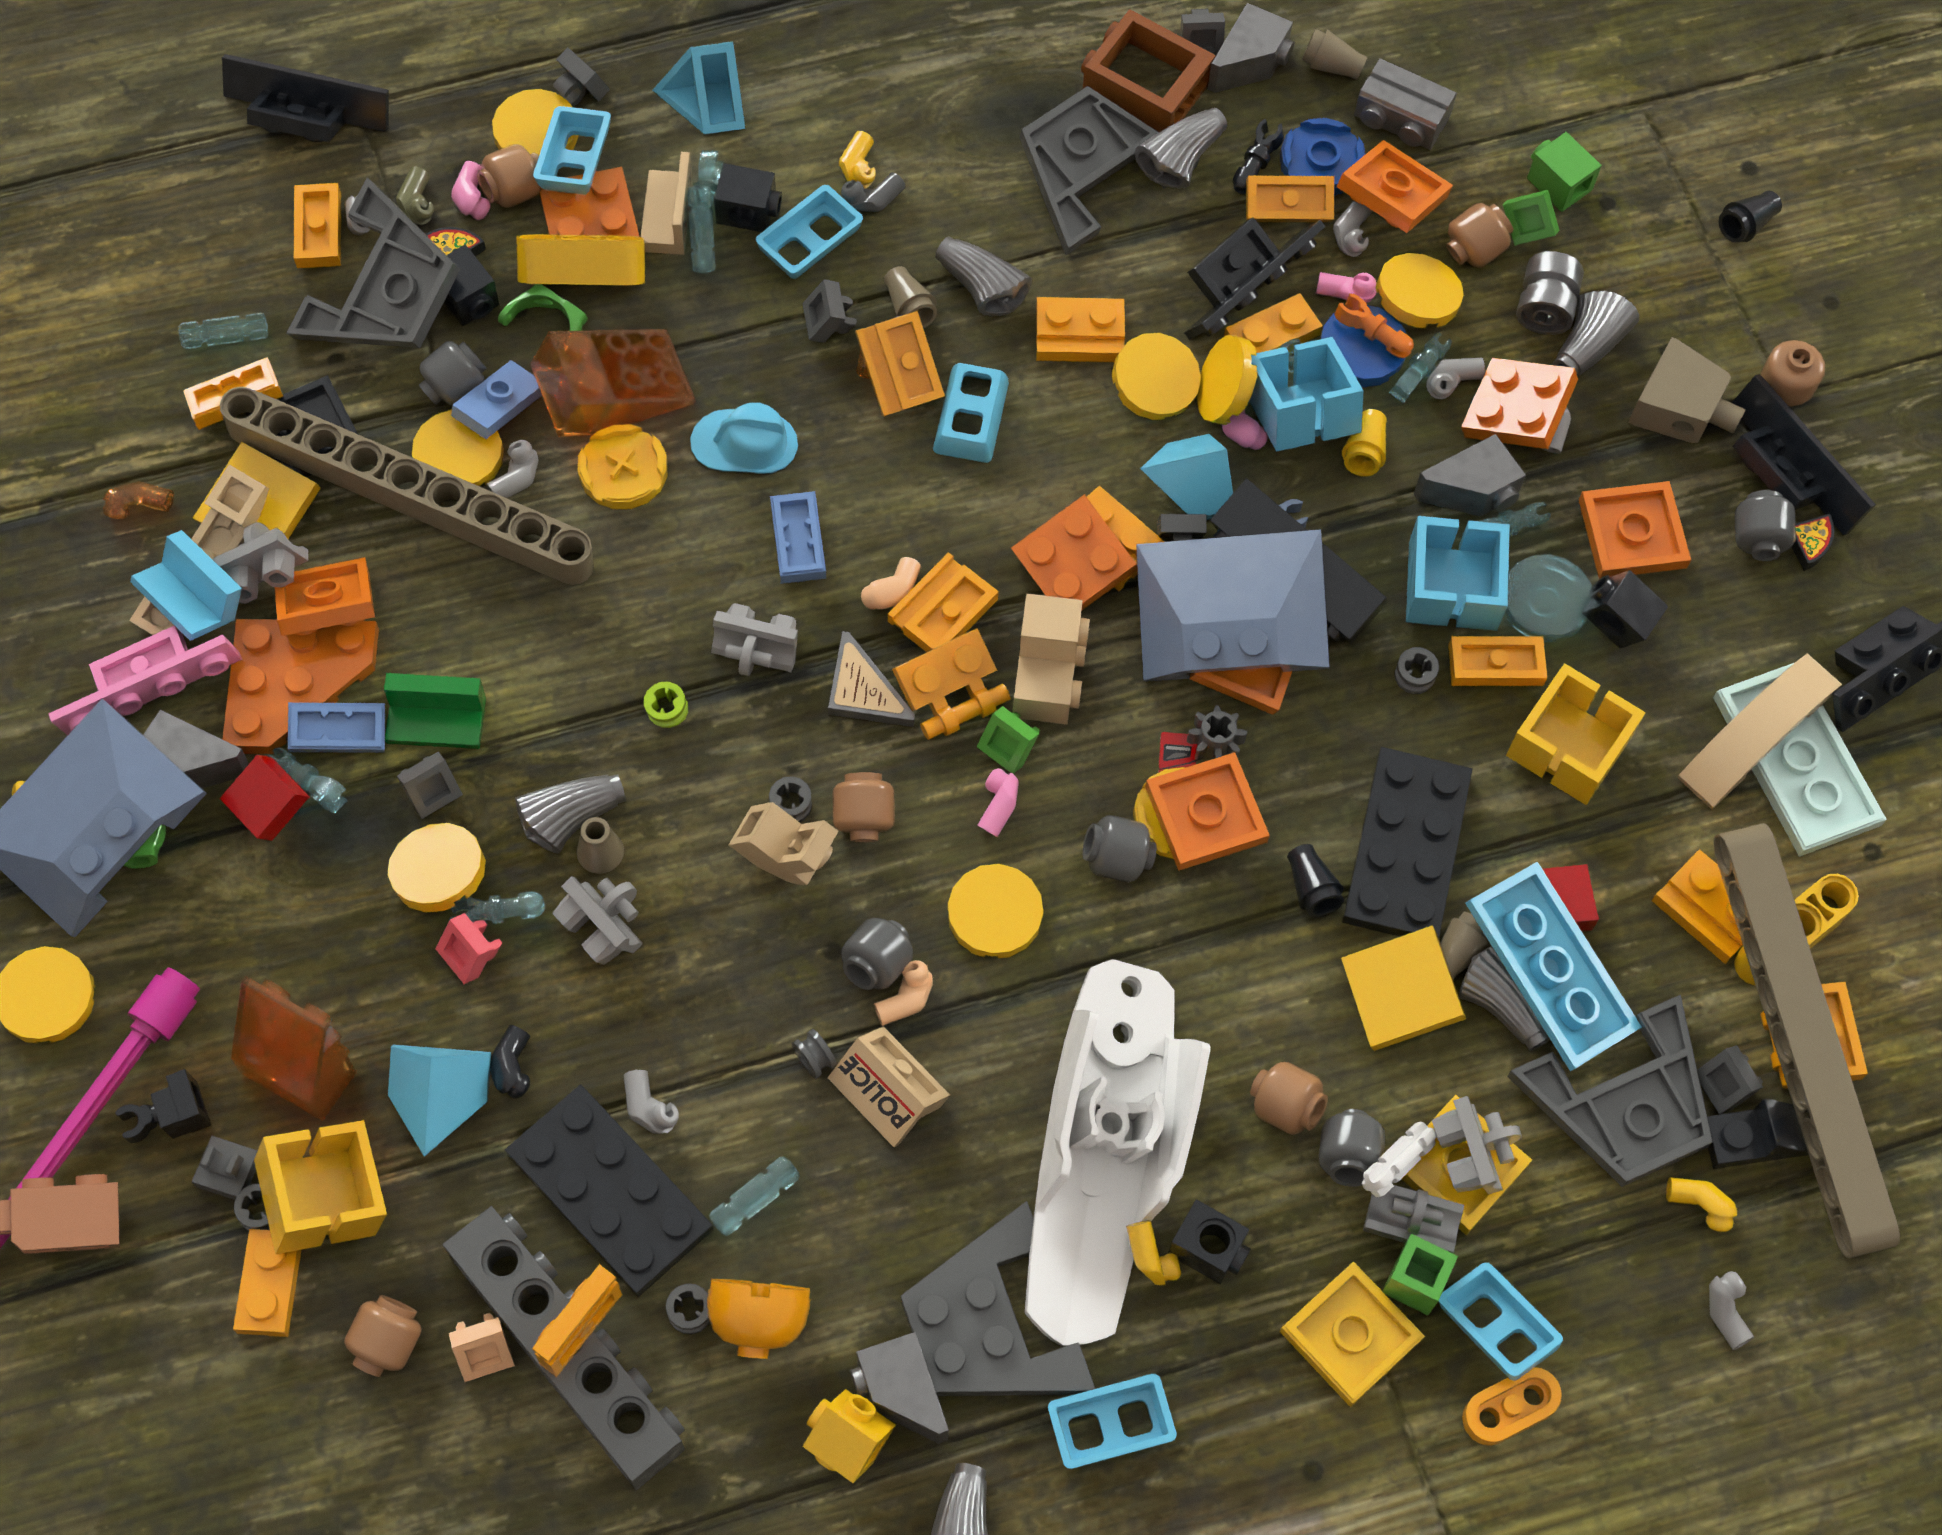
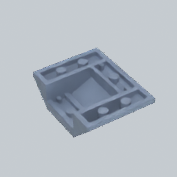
(1232, 604)
(89, 815)

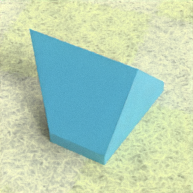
(705, 88)
(1193, 474)
(437, 1089)

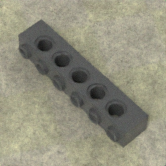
(635, 1454)

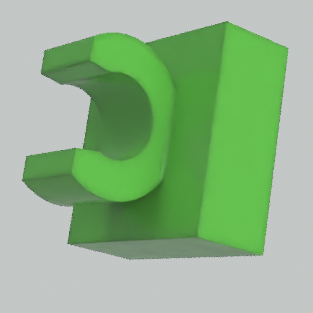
(1531, 217)
(1008, 739)

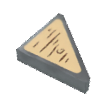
(863, 690)

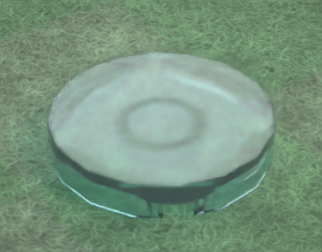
(1547, 597)

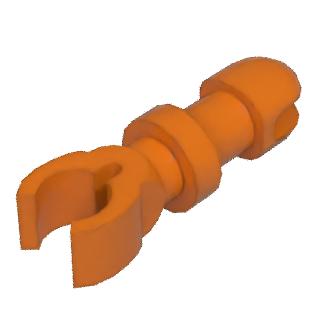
(1359, 316)

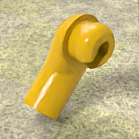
(853, 159)
(1708, 1196)
(1147, 1257)

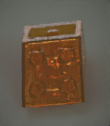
(608, 378)
(289, 1048)

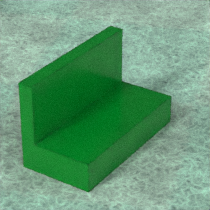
(434, 710)

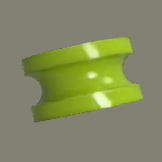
(668, 690)

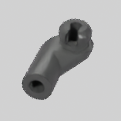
(873, 198)

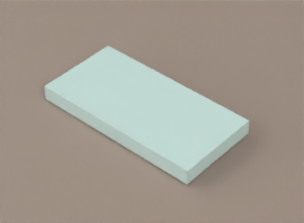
(1808, 775)

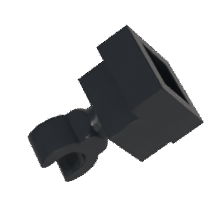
(176, 1109)

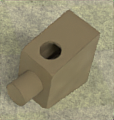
(1685, 396)

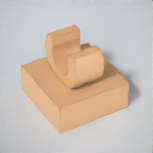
(481, 1348)

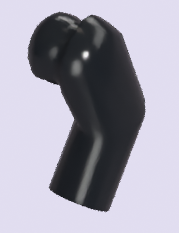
(505, 1066)

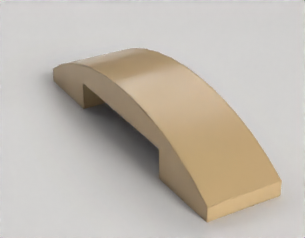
(234, 506)
(1758, 730)

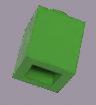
(1563, 170)
(1420, 1274)

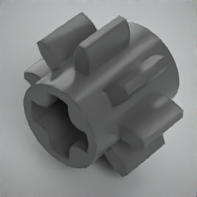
(1216, 734)

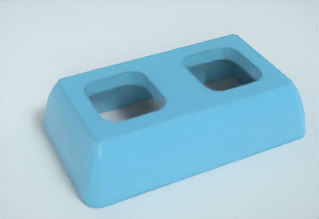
(554, 155)
(796, 227)
(990, 408)
(1516, 1317)
(1104, 1405)

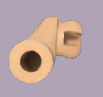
(891, 590)
(910, 997)

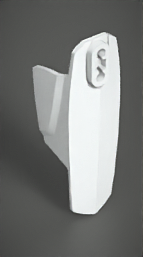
(1109, 1148)

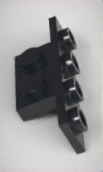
(302, 100)
(1239, 266)
(1794, 460)
(1885, 663)

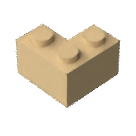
(1050, 648)

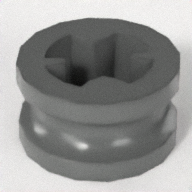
(1422, 657)
(795, 785)
(814, 1053)
(241, 1204)
(678, 1320)

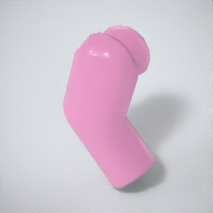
(1002, 804)

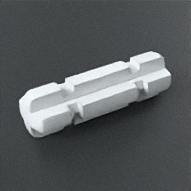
(1399, 1159)

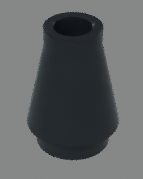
(1746, 217)
(1314, 882)

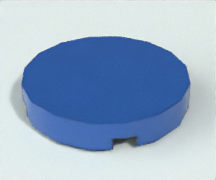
(1320, 149)
(1366, 358)

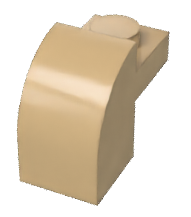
(782, 844)

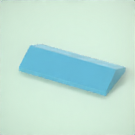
(1553, 966)

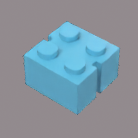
(1320, 403)
(1458, 583)

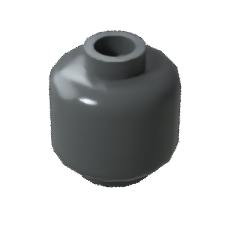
(451, 372)
(1765, 525)
(1119, 848)
(876, 954)
(1350, 1146)

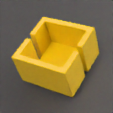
(1569, 740)
(320, 1194)

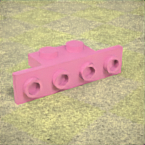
(148, 671)

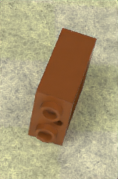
(1162, 44)

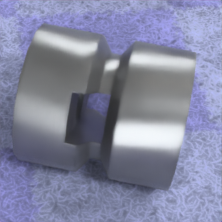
(1550, 293)

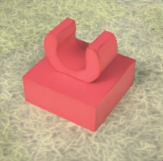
(466, 947)

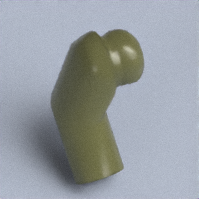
(411, 199)

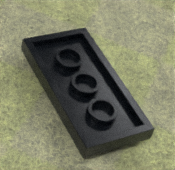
(1407, 844)
(609, 1190)

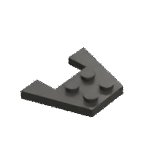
(1075, 151)
(396, 289)
(1638, 1117)
(971, 1327)

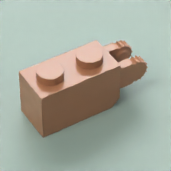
(62, 1217)

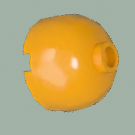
(757, 1314)

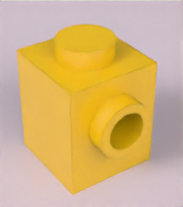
(847, 1434)

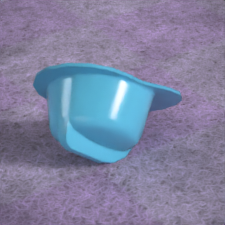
(744, 440)

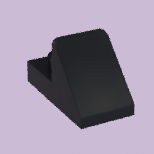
(1756, 1135)

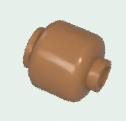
(508, 176)
(1479, 235)
(1794, 371)
(863, 806)
(1288, 1098)
(383, 1335)

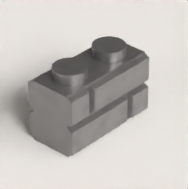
(1404, 104)

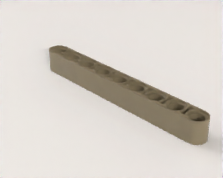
(395, 468)
(1806, 1041)

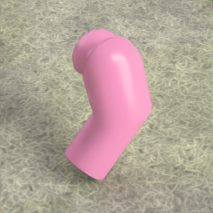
(466, 194)
(1340, 286)
(1245, 431)

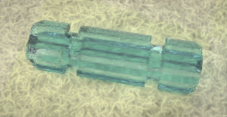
(701, 229)
(223, 330)
(754, 1196)

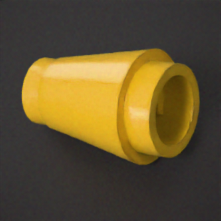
(1366, 450)

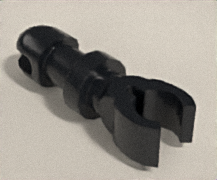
(1257, 156)

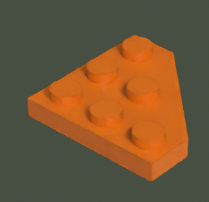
(290, 670)

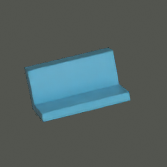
(189, 588)

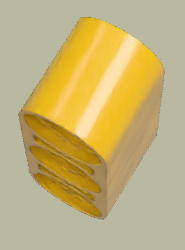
(580, 259)
(1816, 916)

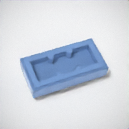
(497, 399)
(798, 537)
(336, 727)

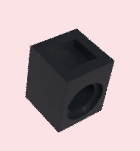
(746, 198)
(473, 290)
(1624, 608)
(1207, 1221)

